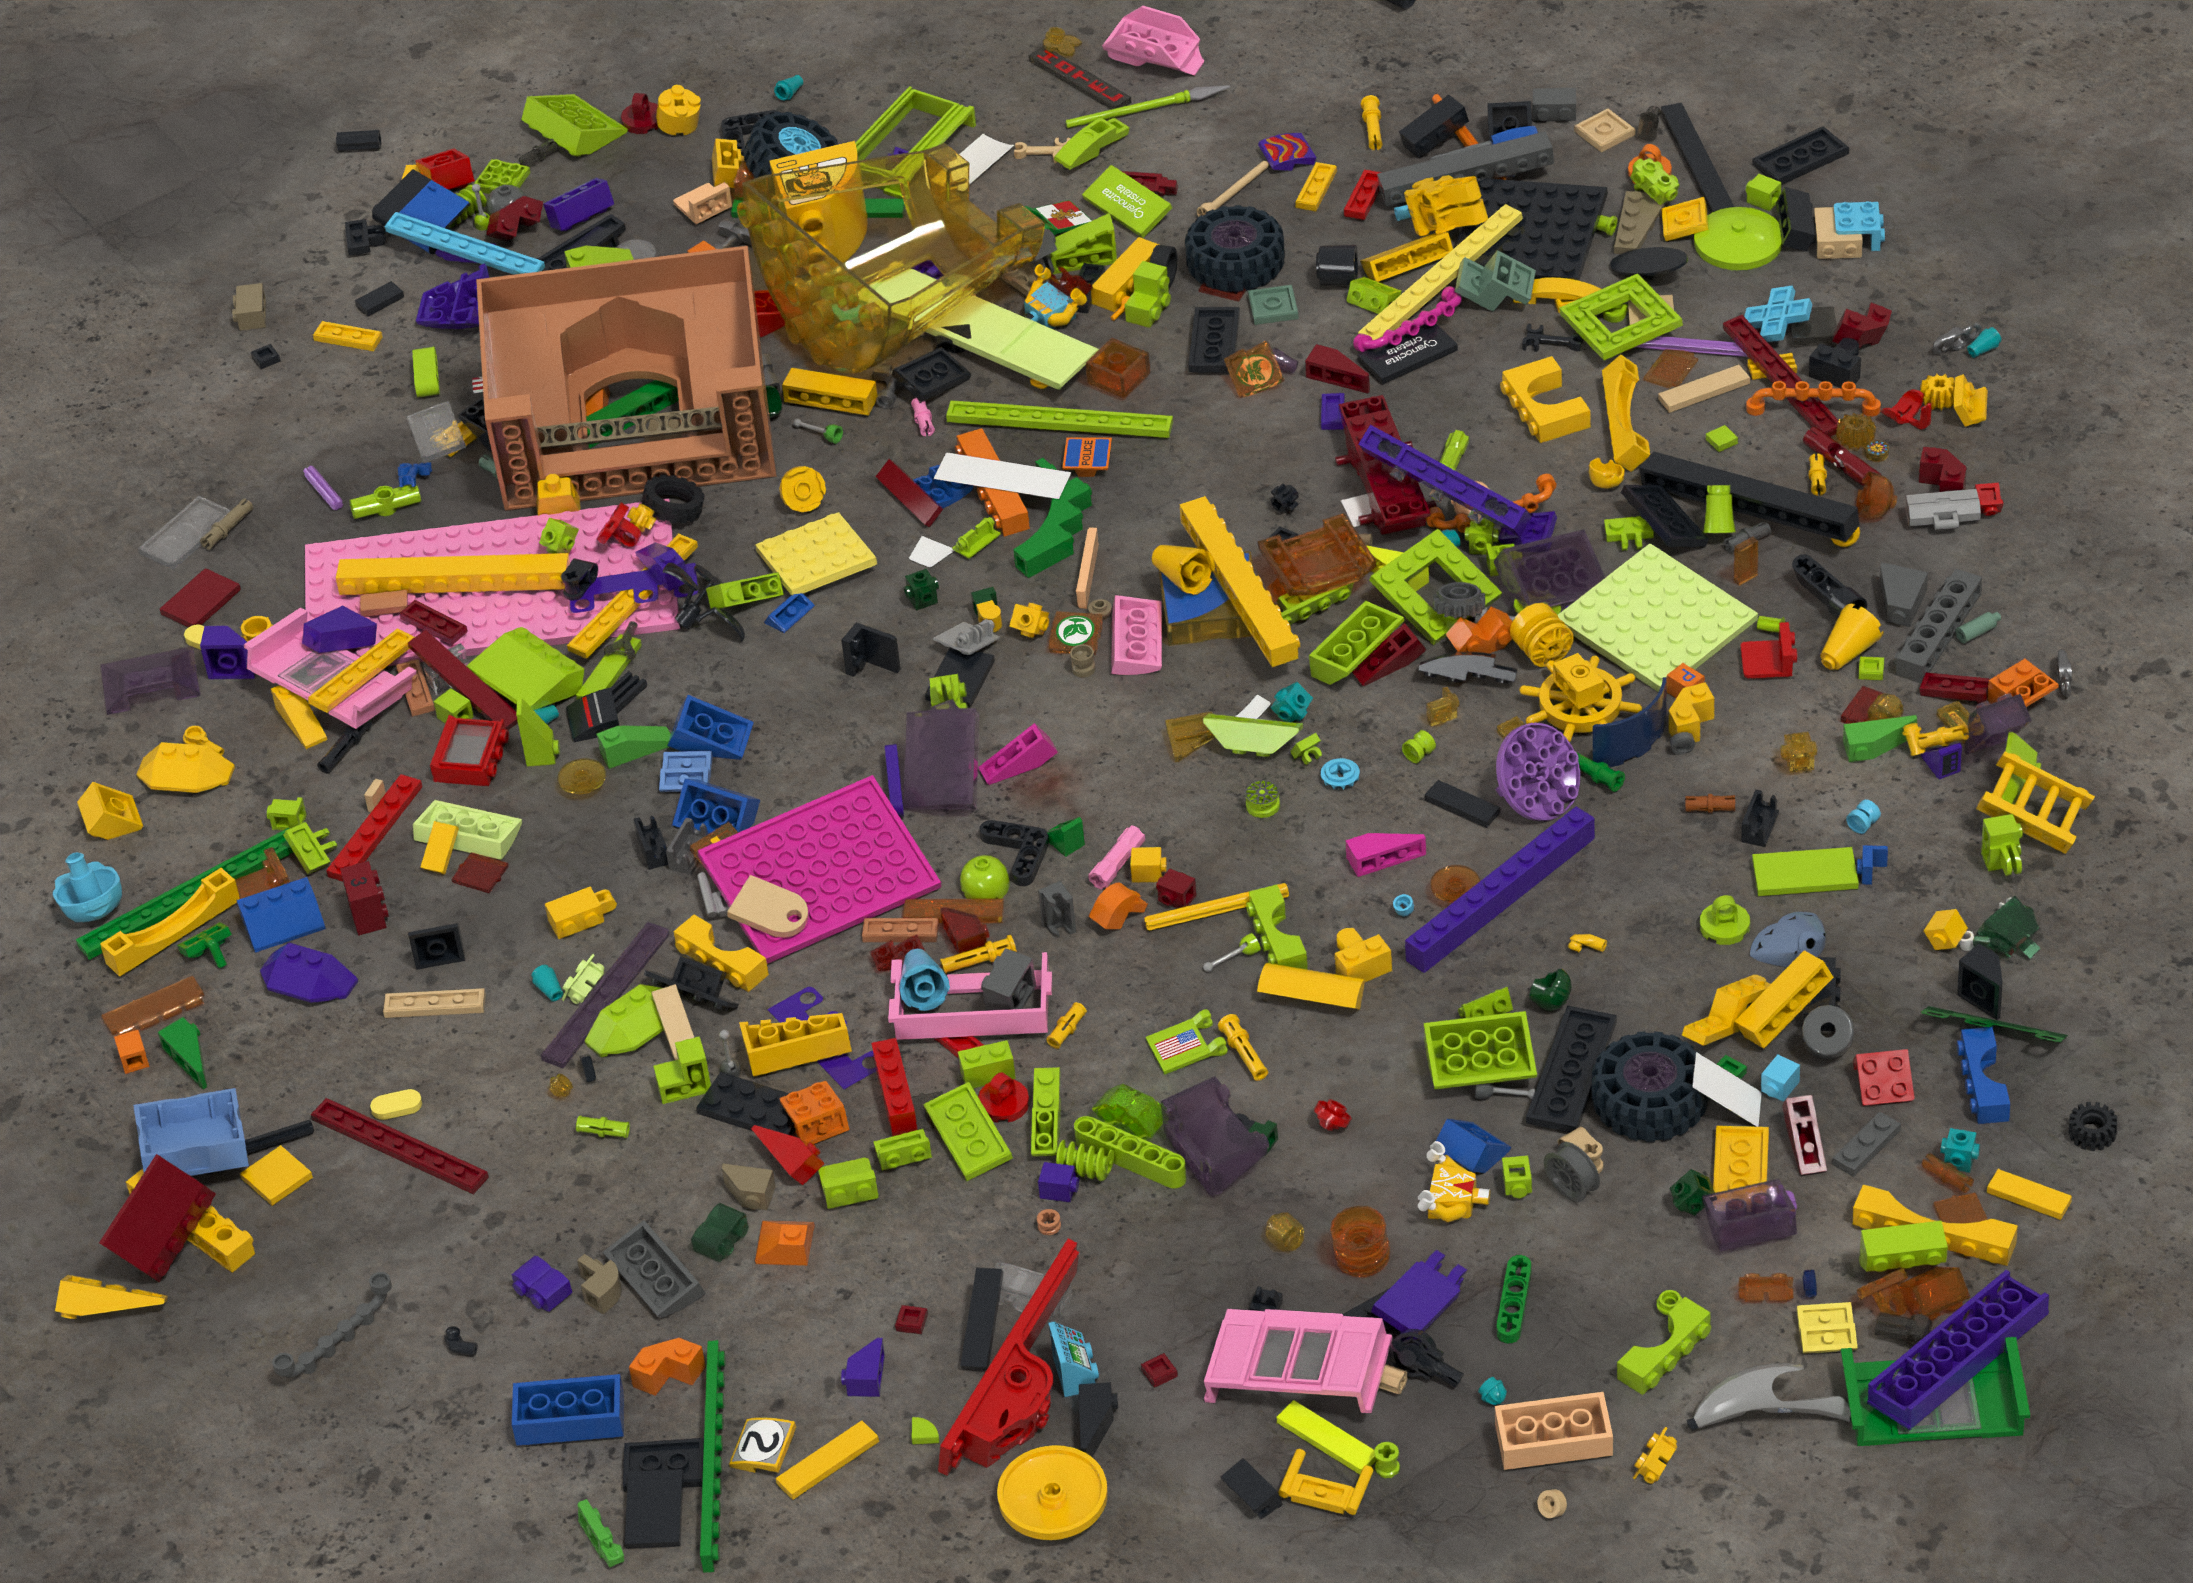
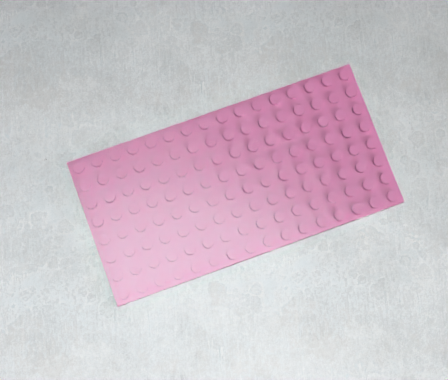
(495, 612)

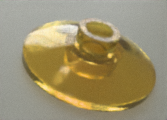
(581, 776)

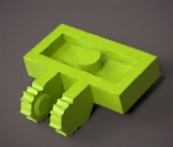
(1627, 529)
(307, 848)

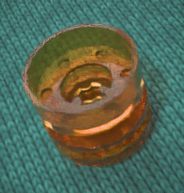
(1360, 1241)

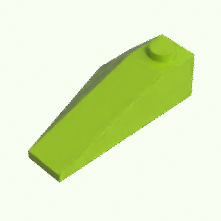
(2026, 753)

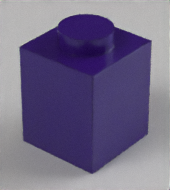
(1057, 1182)

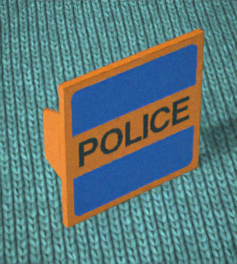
(1087, 455)

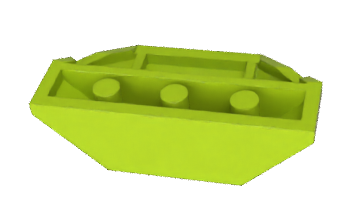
(1251, 734)
(626, 1023)

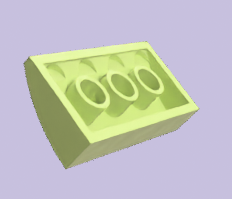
(478, 831)

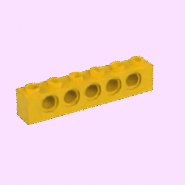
(216, 1236)

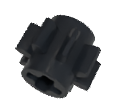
(1284, 498)

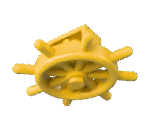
(1581, 690)

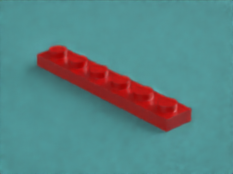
(376, 825)

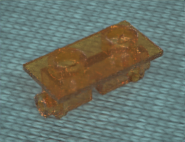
(1776, 1285)

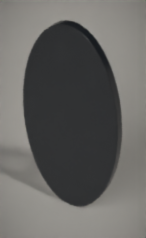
(1649, 261)

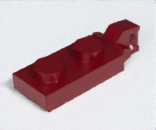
(1155, 182)

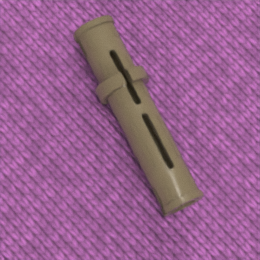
(221, 528)

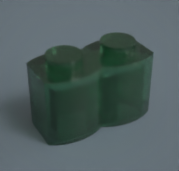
(719, 1232)

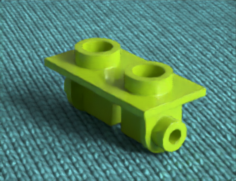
(976, 539)
(1491, 1004)

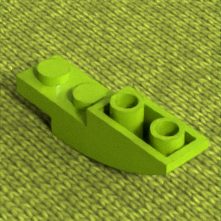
(1089, 140)
(1046, 1112)

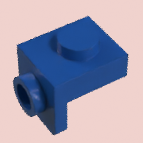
(1871, 857)

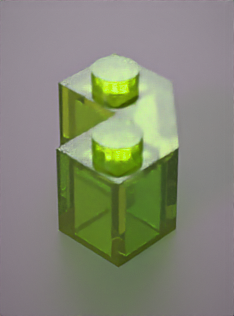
(1132, 1108)

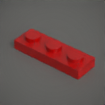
(1363, 196)

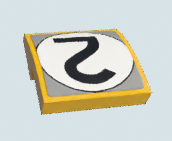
(763, 1444)

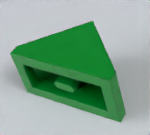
(1067, 836)

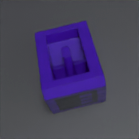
(1944, 760)

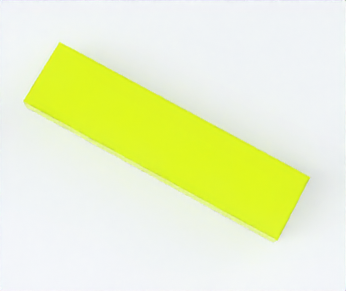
(1326, 1437)

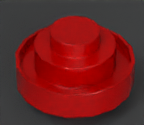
(1332, 1114)

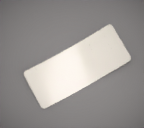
(1254, 708)

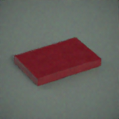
(200, 598)

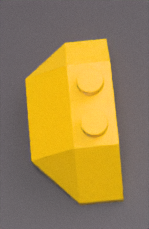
(184, 768)

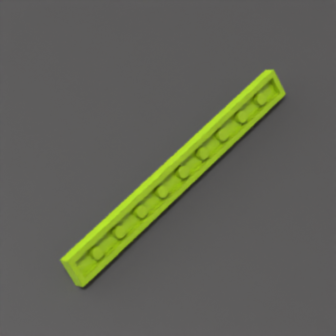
(1059, 419)

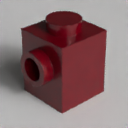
(1176, 889)

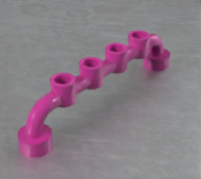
(1446, 307)

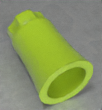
(1719, 510)

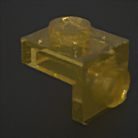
(1442, 709)

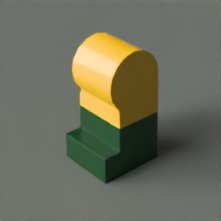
(986, 606)

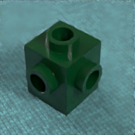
(921, 589)
(1689, 1192)

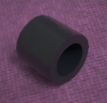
(1337, 264)

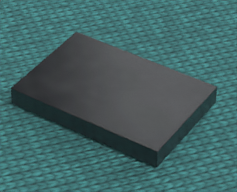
(931, 374)
(970, 668)
(666, 1455)
(654, 1508)

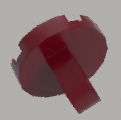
(640, 115)

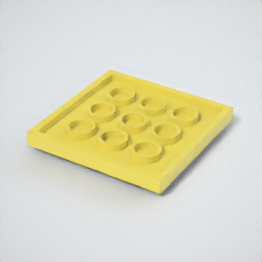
(816, 554)

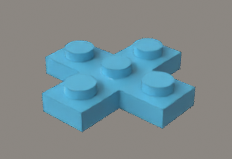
(1778, 313)

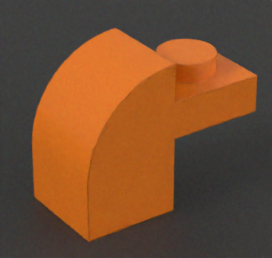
(1115, 904)

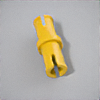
(1817, 474)
(1943, 736)
(1058, 1036)

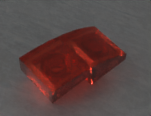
(887, 952)

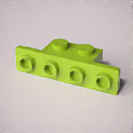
(1303, 606)

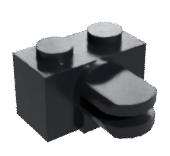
(1837, 363)

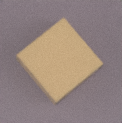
(374, 794)

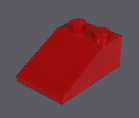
(767, 313)

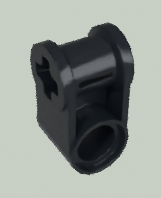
(578, 578)

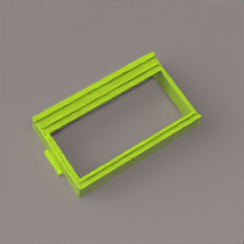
(952, 117)

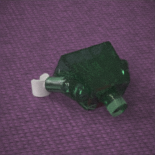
(2006, 930)

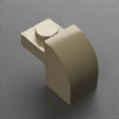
(602, 1283)

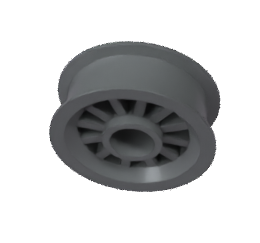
(1571, 1171)

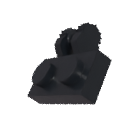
(361, 236)

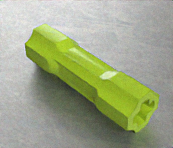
(1454, 449)

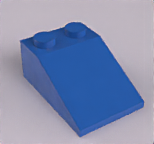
(709, 728)

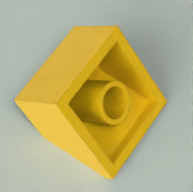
(108, 812)

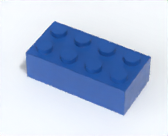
(568, 1409)

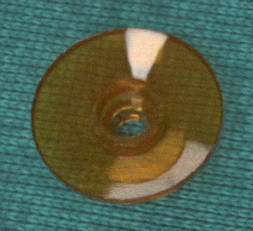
(1453, 882)

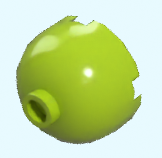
(984, 878)

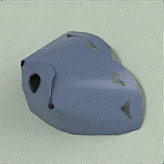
(1789, 937)

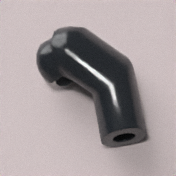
(456, 1343)

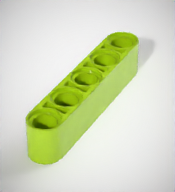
(1132, 1152)

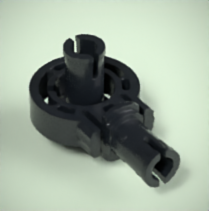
(1421, 1357)

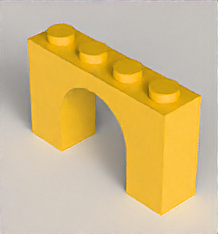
(1542, 419)

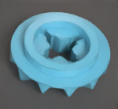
(1348, 769)

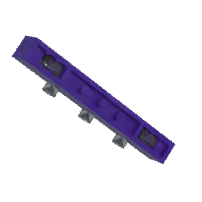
(1444, 481)

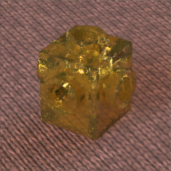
(1798, 751)

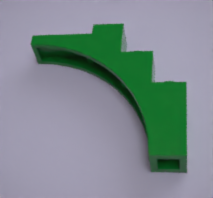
(1054, 538)

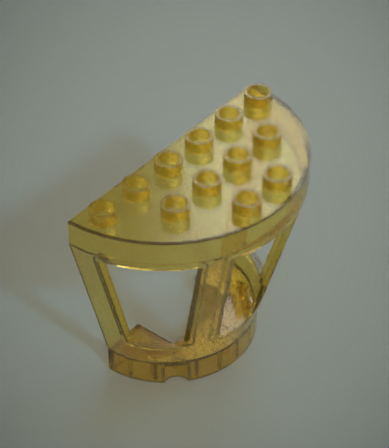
(832, 303)

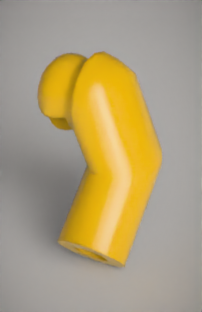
(1588, 940)

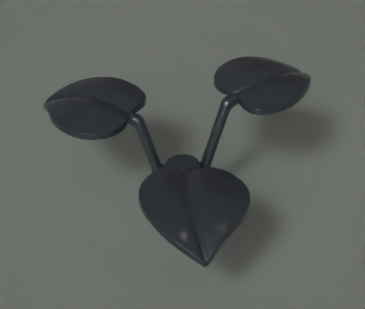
(691, 611)

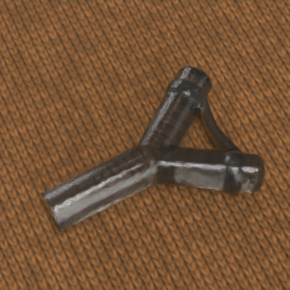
(624, 643)

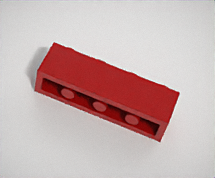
(894, 1086)

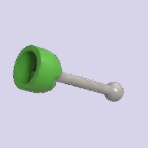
(832, 433)

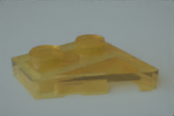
(1187, 734)

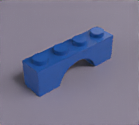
(1989, 1098)

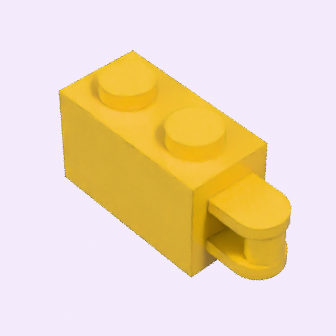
(579, 911)

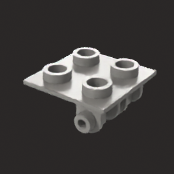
(968, 637)

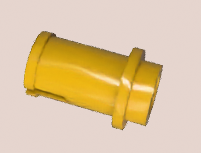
(1912, 732)

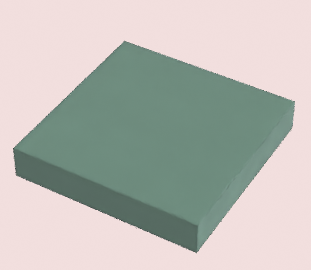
(1273, 304)

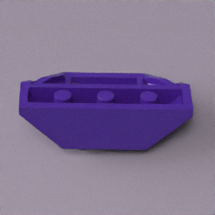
(307, 974)

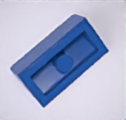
(789, 612)

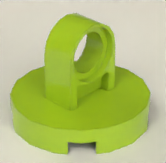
(1724, 921)

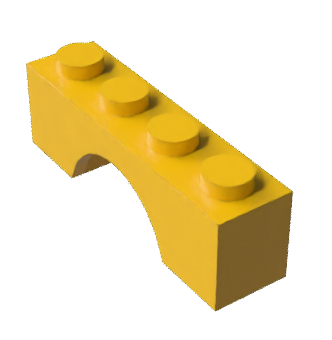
(743, 967)

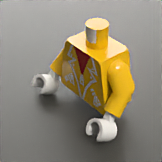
(1451, 1189)

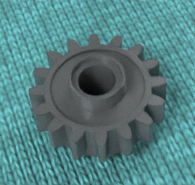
(1459, 600)

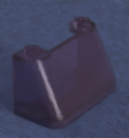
(1211, 1135)

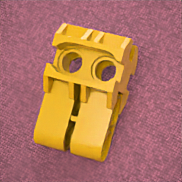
(1445, 204)

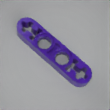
(894, 779)

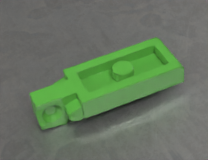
(598, 1534)

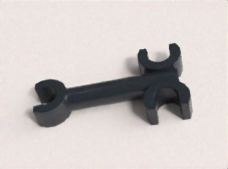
(1537, 336)

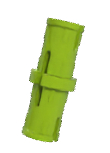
(602, 1126)

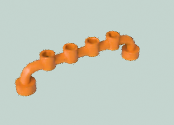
(1848, 392)
(1545, 485)

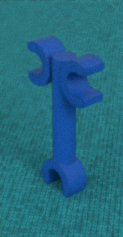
(408, 472)

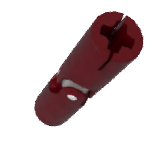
(1843, 459)

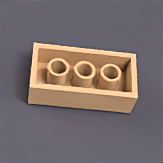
(1553, 1430)

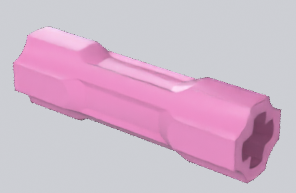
(1107, 869)

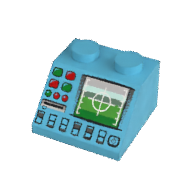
(1072, 1358)

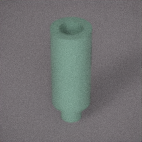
(1977, 626)

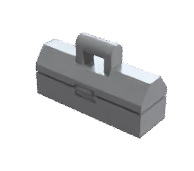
(1943, 508)

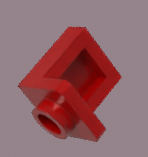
(1989, 498)

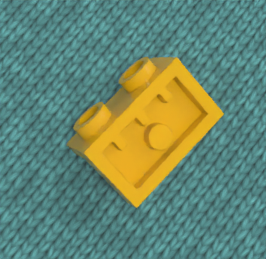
(1968, 402)

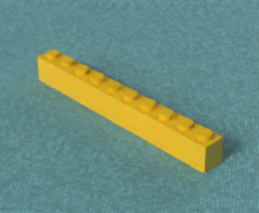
(452, 573)
(1240, 582)

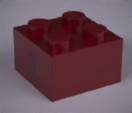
(365, 897)

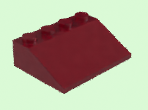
(157, 1218)

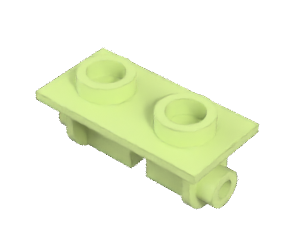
(586, 972)

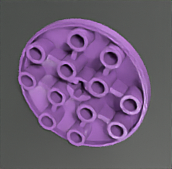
(1537, 771)

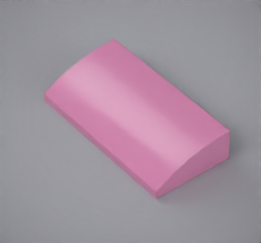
(1136, 636)

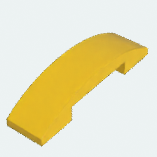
(1560, 289)

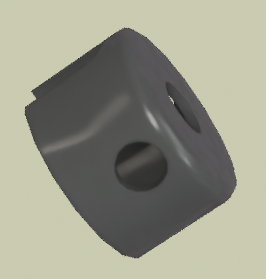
(1833, 1046)

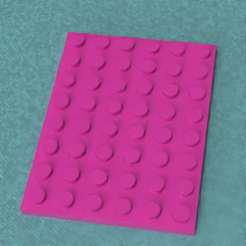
(837, 853)

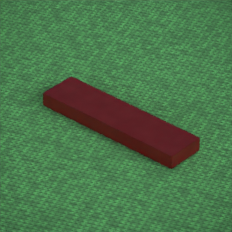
(909, 492)

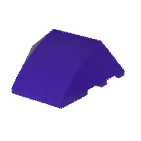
(453, 303)

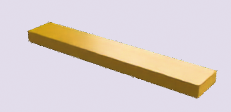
(360, 671)

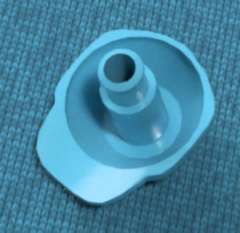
(88, 889)

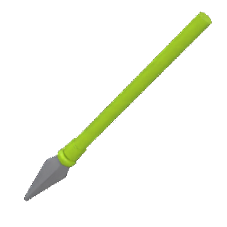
(1195, 94)

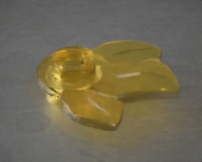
(1057, 40)

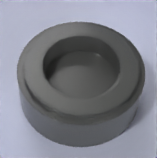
(1682, 743)

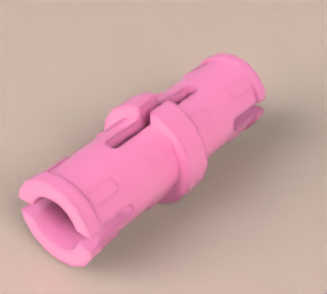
(923, 417)

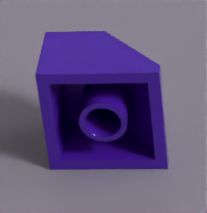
(224, 654)

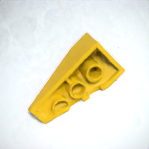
(87, 1297)

